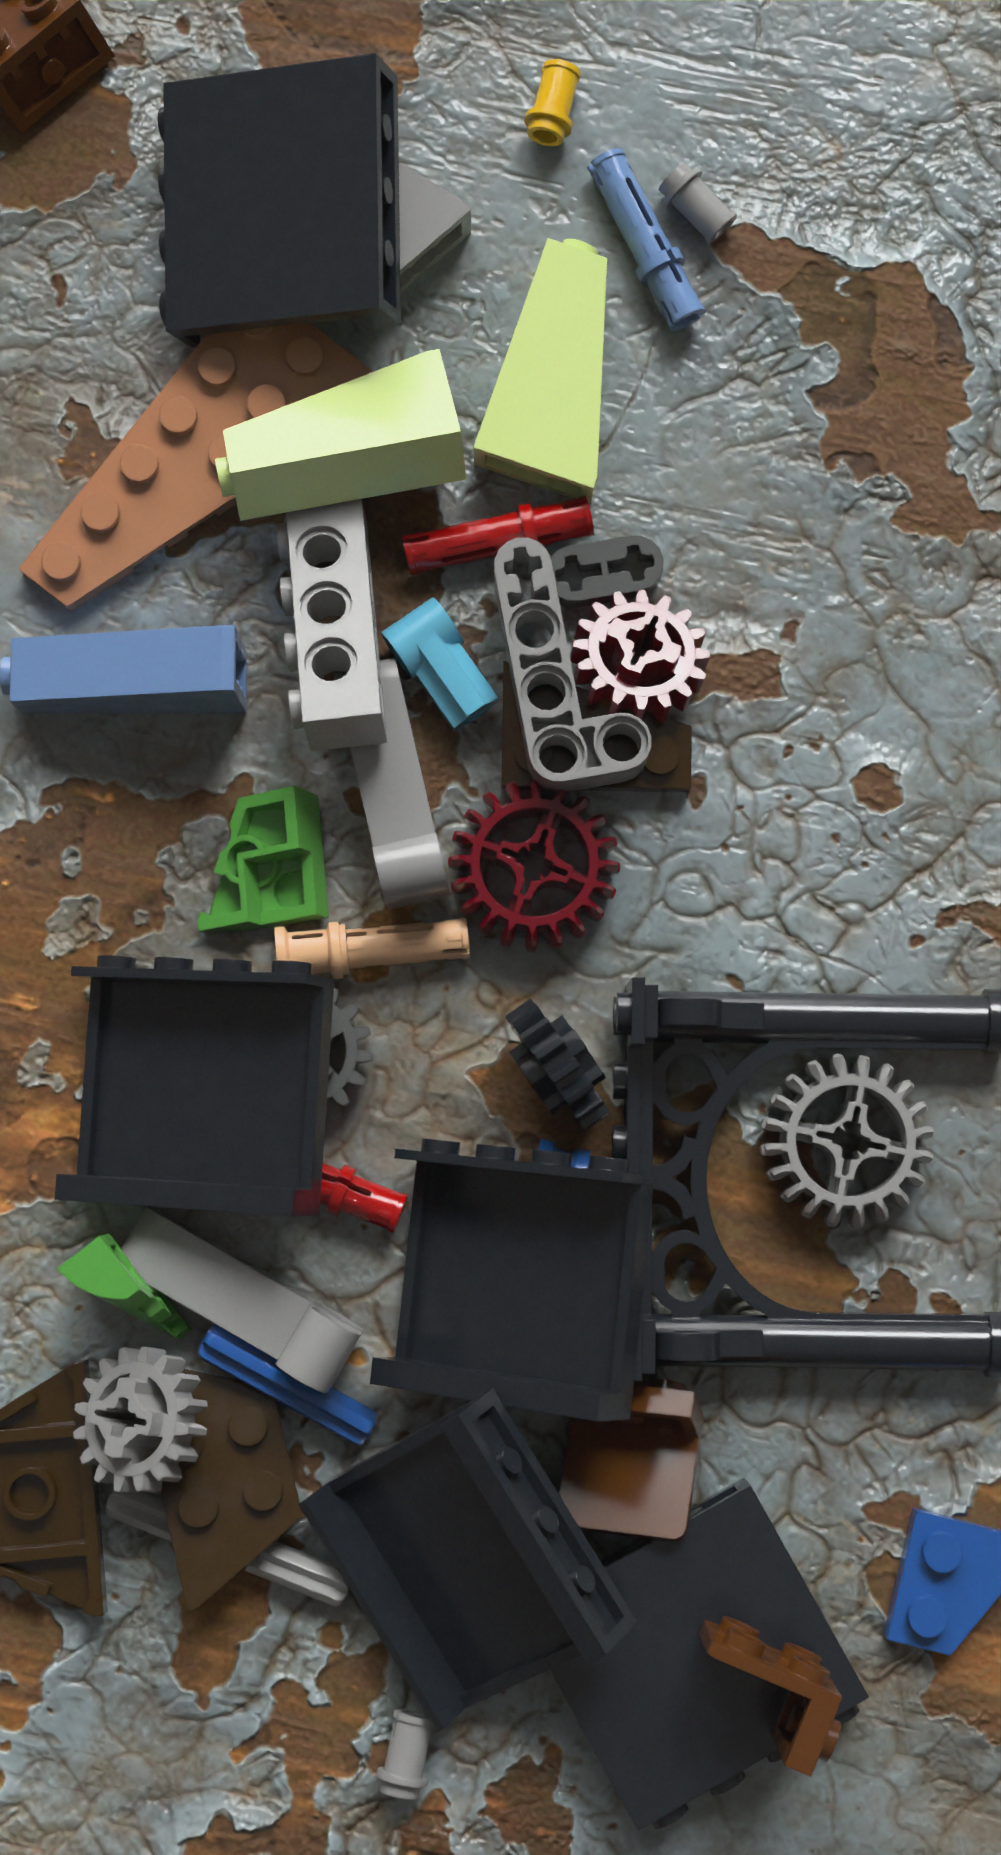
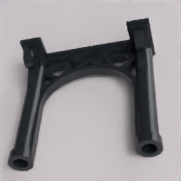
(784, 1024)

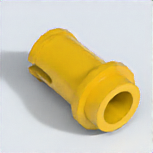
(549, 118)

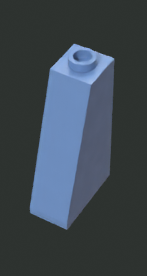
(129, 672)

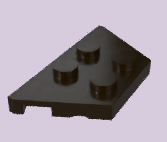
(235, 1493)
(49, 1496)

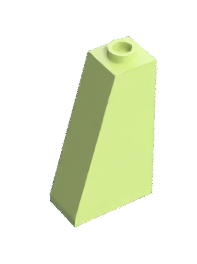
(548, 392)
(347, 442)

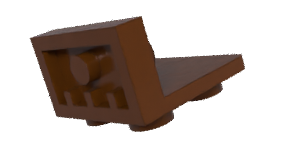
(45, 56)

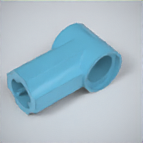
(432, 651)

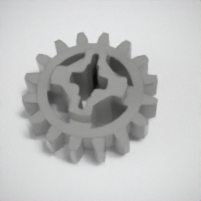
(124, 1448)

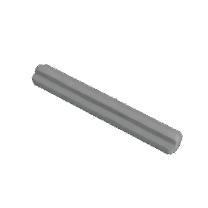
(277, 1563)

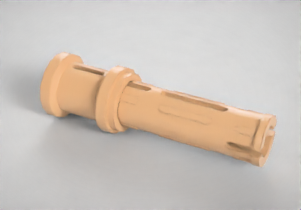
(341, 949)

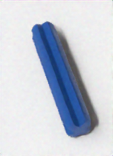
(259, 1370)

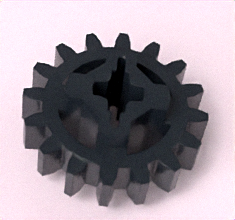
(557, 1065)

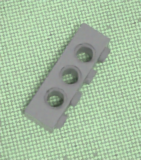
(350, 708)

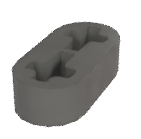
(605, 555)

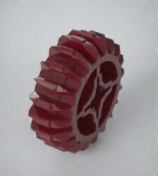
(562, 874)

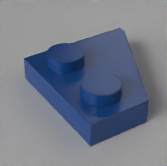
(943, 1581)

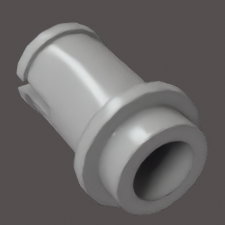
(696, 202)
(406, 1755)

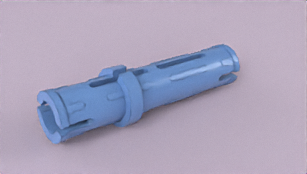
(656, 259)

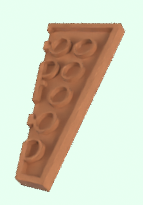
(165, 467)

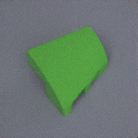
(270, 865)
(110, 1276)

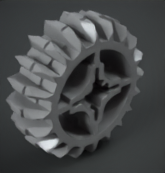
(854, 1111)

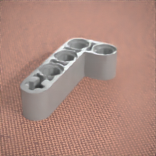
(553, 666)
(398, 805)
(242, 1298)

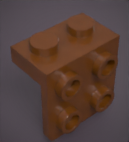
(636, 1471)
(807, 1720)

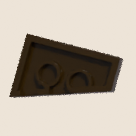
(666, 767)

